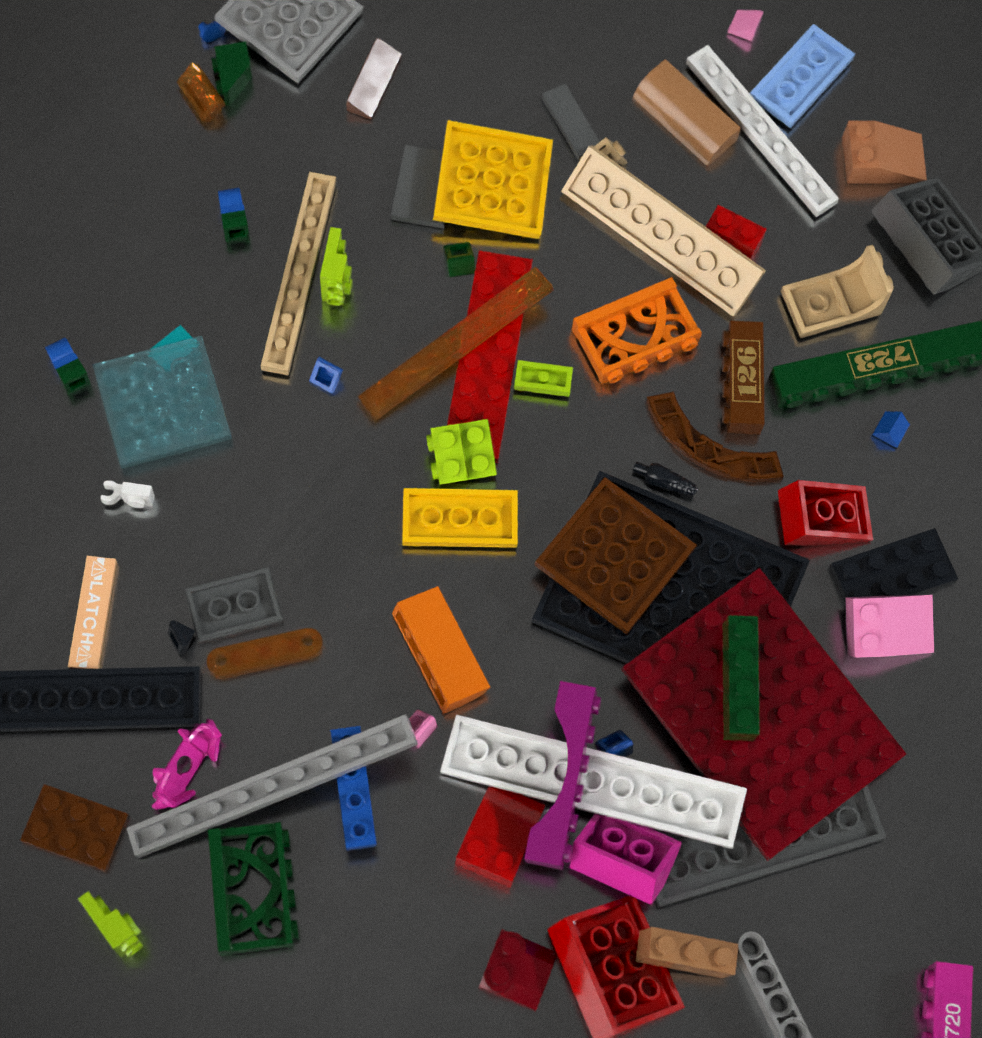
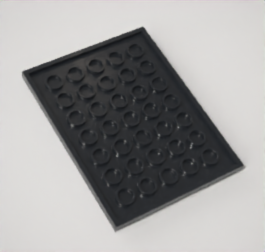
(715, 566)

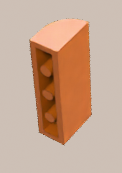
(440, 649)

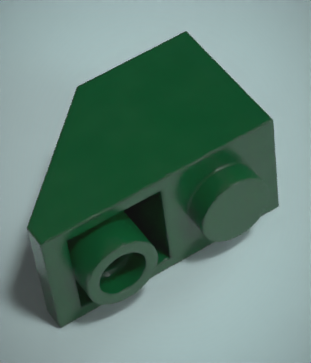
(233, 68)

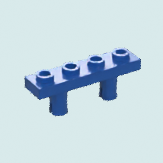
(355, 801)

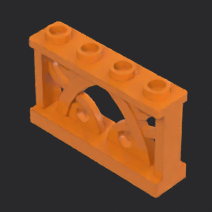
(650, 298)

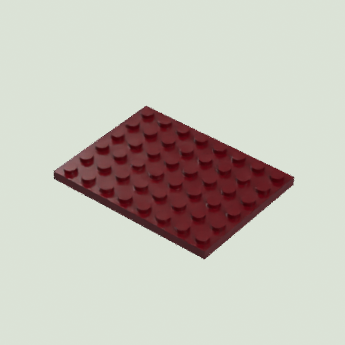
(815, 728)

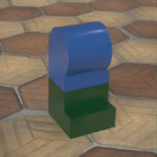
(233, 214)
(67, 365)

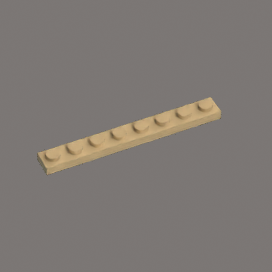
(298, 274)

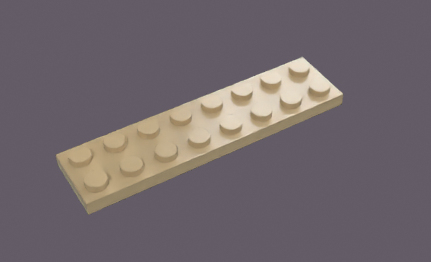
(663, 231)

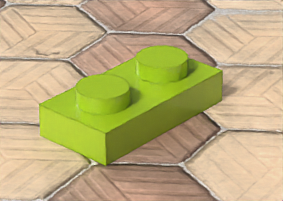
(543, 378)

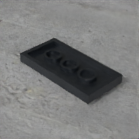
(896, 569)

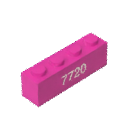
(948, 1000)

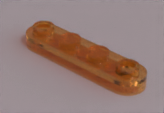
(264, 653)

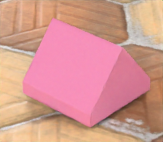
(423, 726)

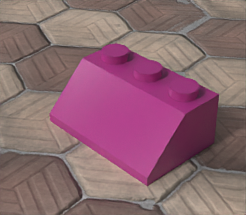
(625, 856)

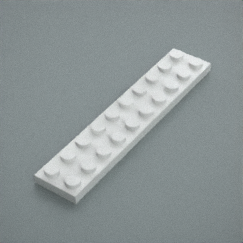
(612, 785)

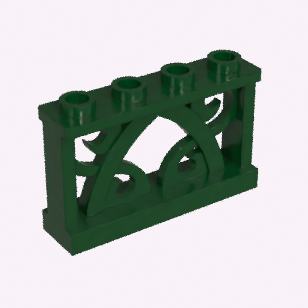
(221, 858)

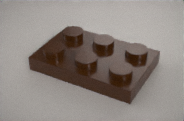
(74, 828)

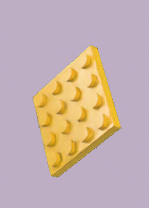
(493, 179)

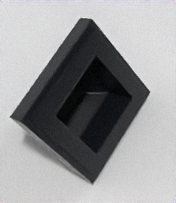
(180, 636)

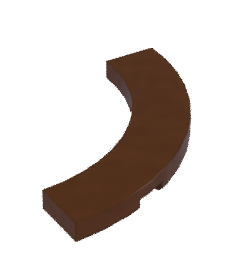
(705, 451)

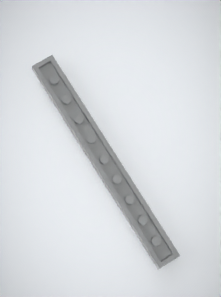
(272, 786)

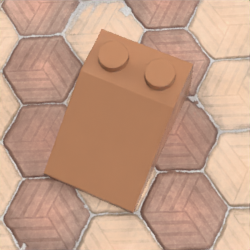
(882, 154)

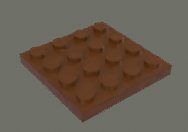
(615, 555)

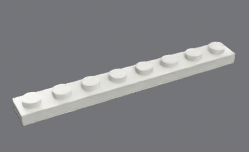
(762, 131)

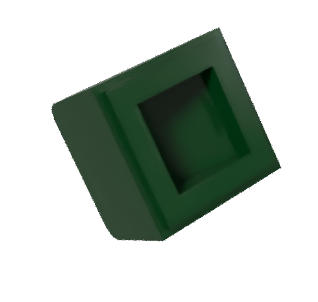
(459, 259)

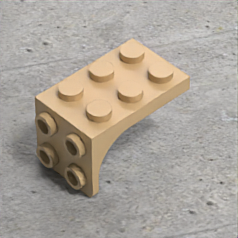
(839, 296)

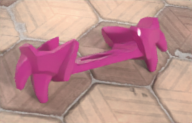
(196, 744)

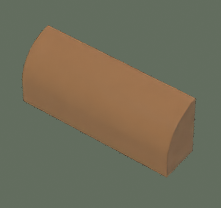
(686, 113)

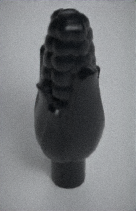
(665, 478)

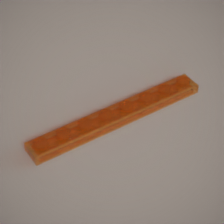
(455, 343)

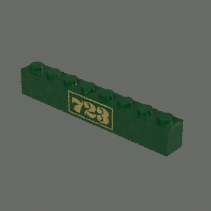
(877, 364)

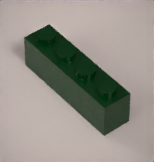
(741, 678)

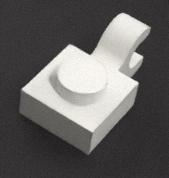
(133, 494)

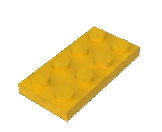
(460, 517)

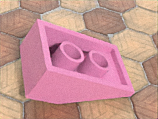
(889, 625)

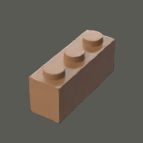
(687, 952)

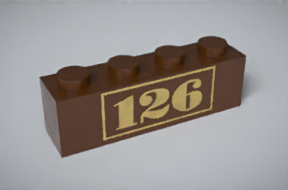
(744, 377)

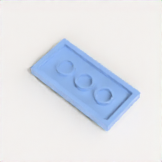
(802, 75)

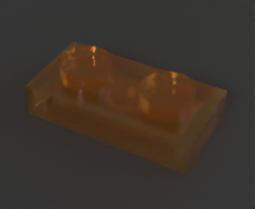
(200, 92)

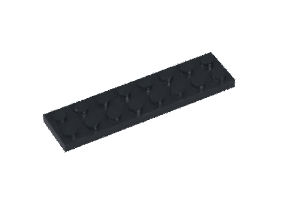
(100, 698)

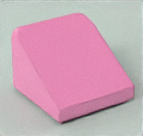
(745, 23)

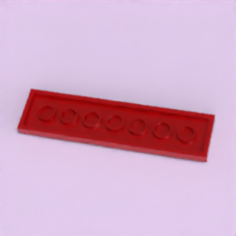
(487, 371)

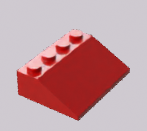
(602, 968)

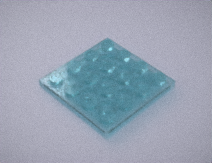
(161, 402)

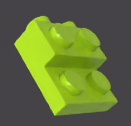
(335, 272)
(462, 452)
(117, 928)

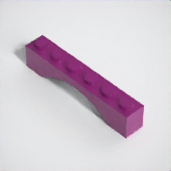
(550, 836)

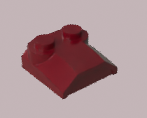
(518, 969)

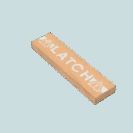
(92, 613)

